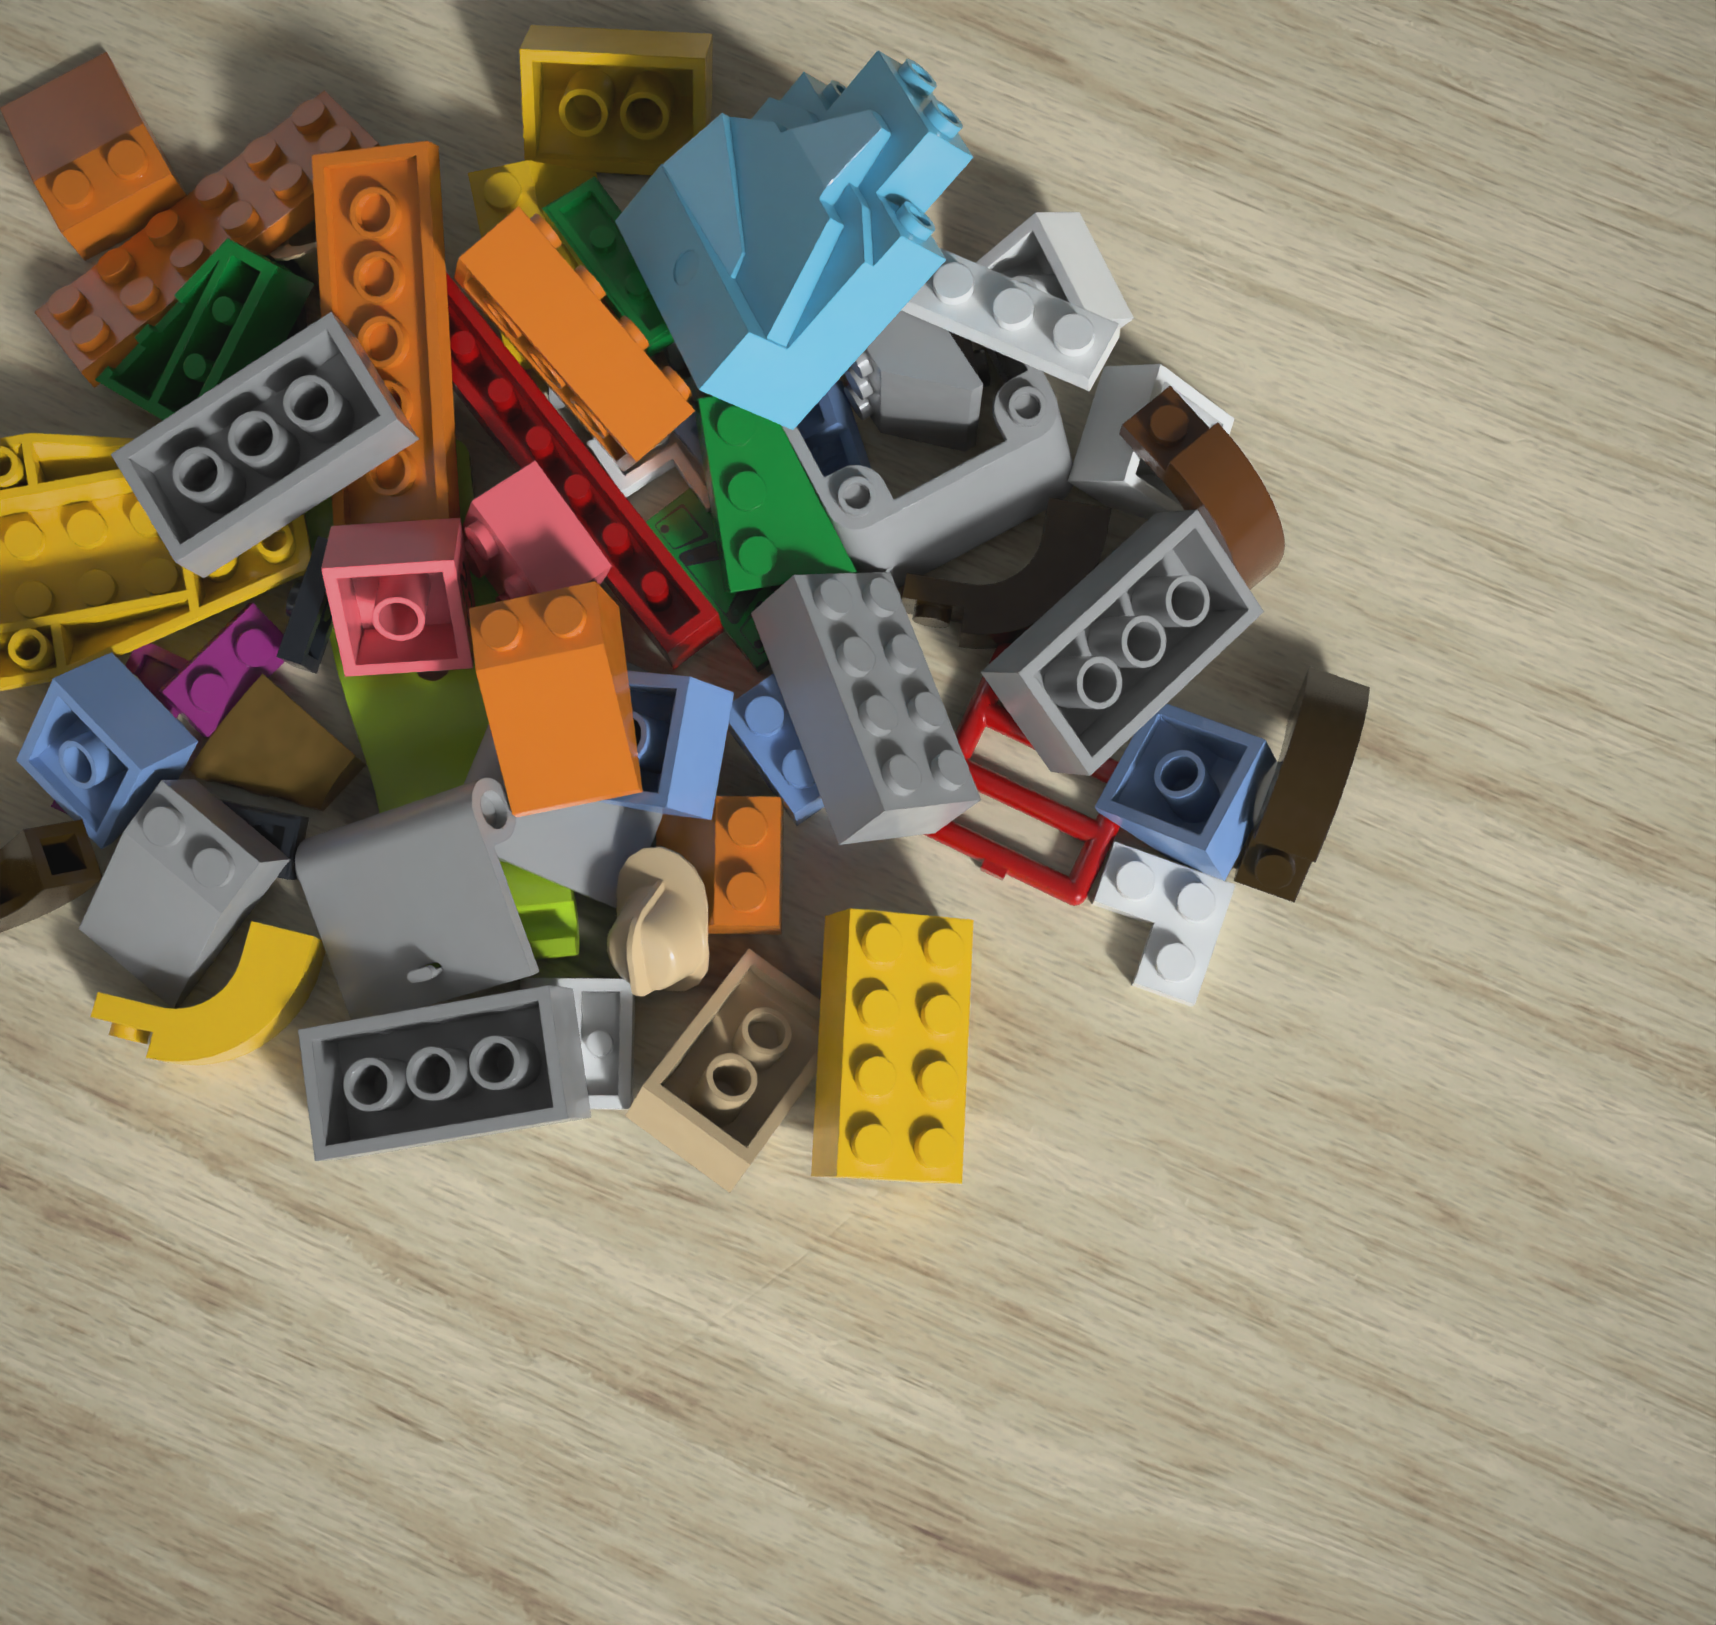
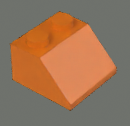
(737, 861)

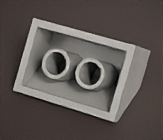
(917, 385)

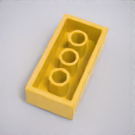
(892, 1047)

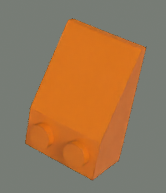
(92, 156)
(557, 697)

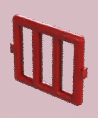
(1001, 860)

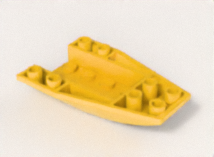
(91, 570)

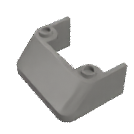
(960, 505)

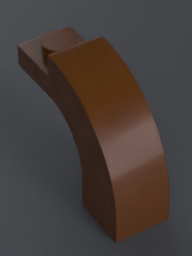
(1214, 477)

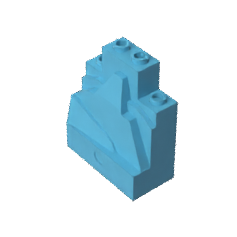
(797, 232)

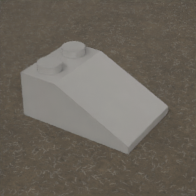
(179, 887)

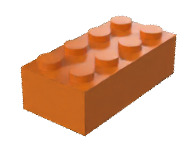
(572, 337)

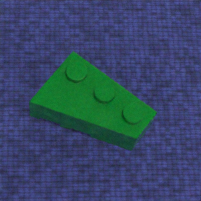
(222, 322)
(762, 502)

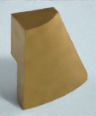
(276, 751)

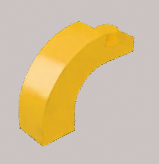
(253, 1008)

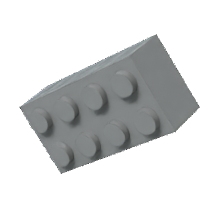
(264, 446)
(1123, 642)
(864, 706)
(444, 1073)

